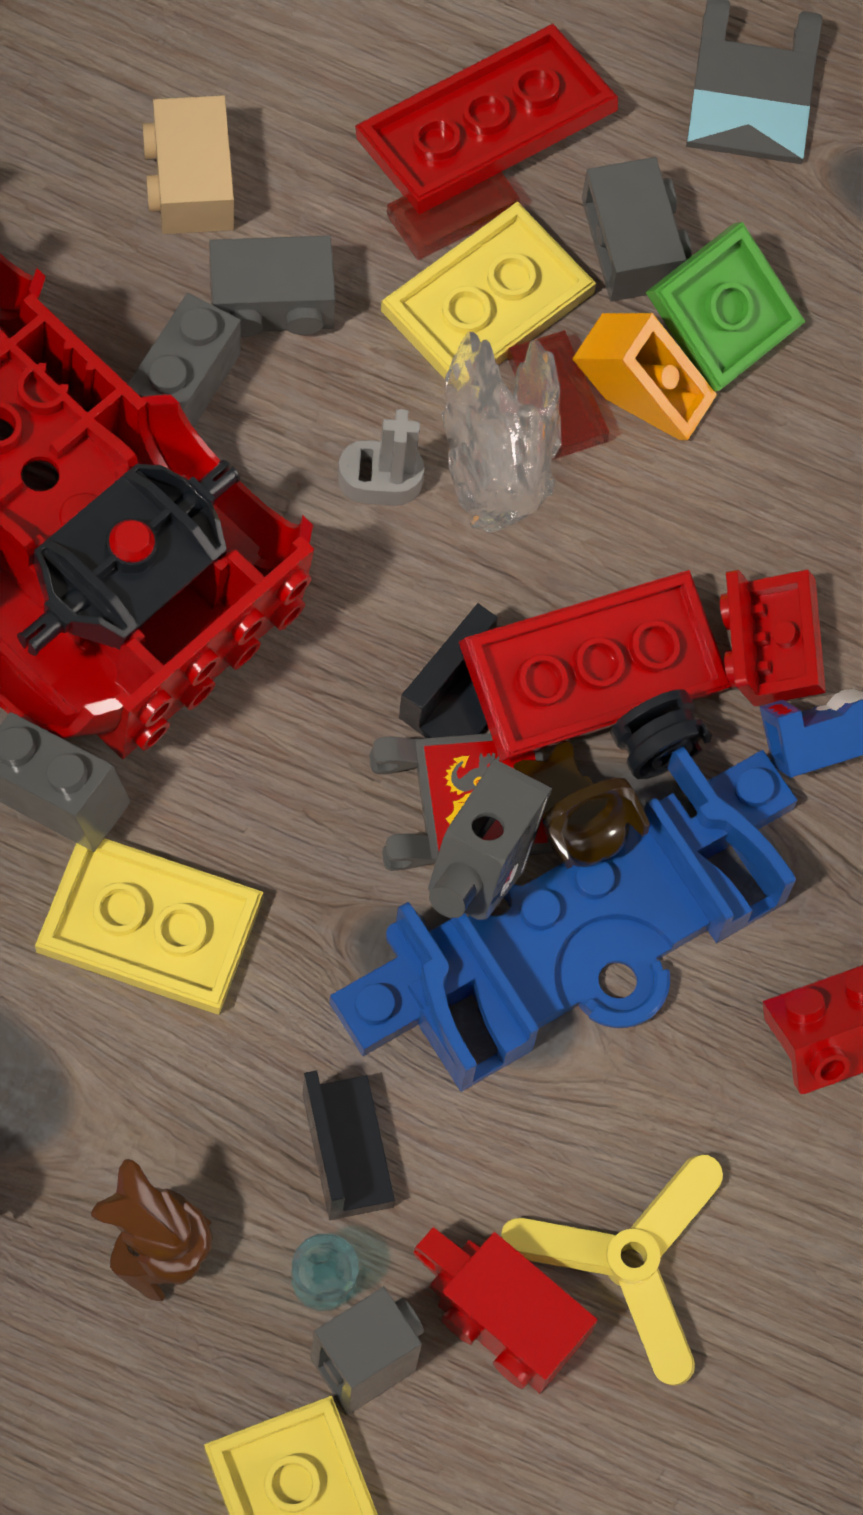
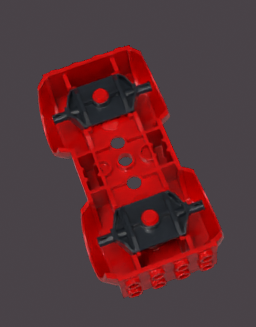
(141, 558)

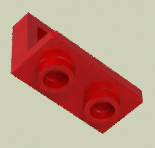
(773, 637)
(821, 1029)

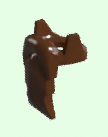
(160, 1227)

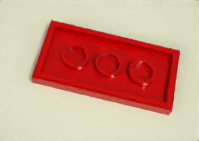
(486, 118)
(592, 663)

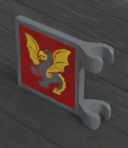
(446, 777)

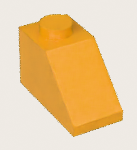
(645, 372)

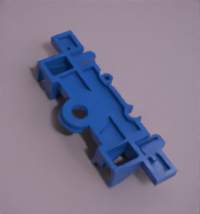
(576, 922)

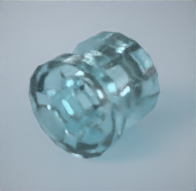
(319, 1285)

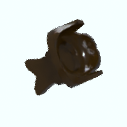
(584, 818)

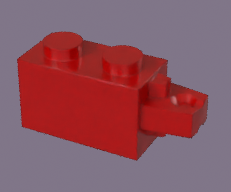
(506, 1306)

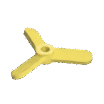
(643, 1285)

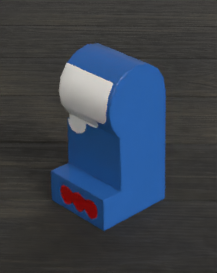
(815, 736)

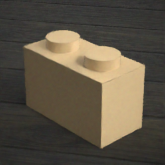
(192, 165)

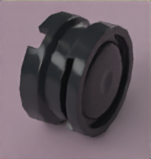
(658, 729)

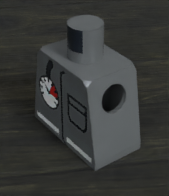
(476, 872)

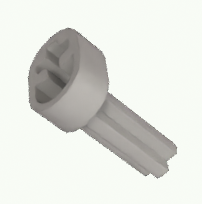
(395, 465)

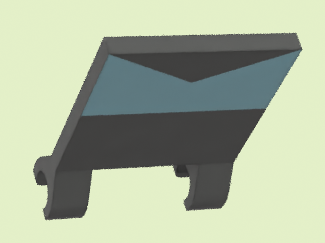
(753, 95)

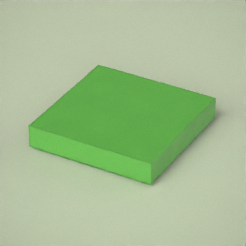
(725, 306)

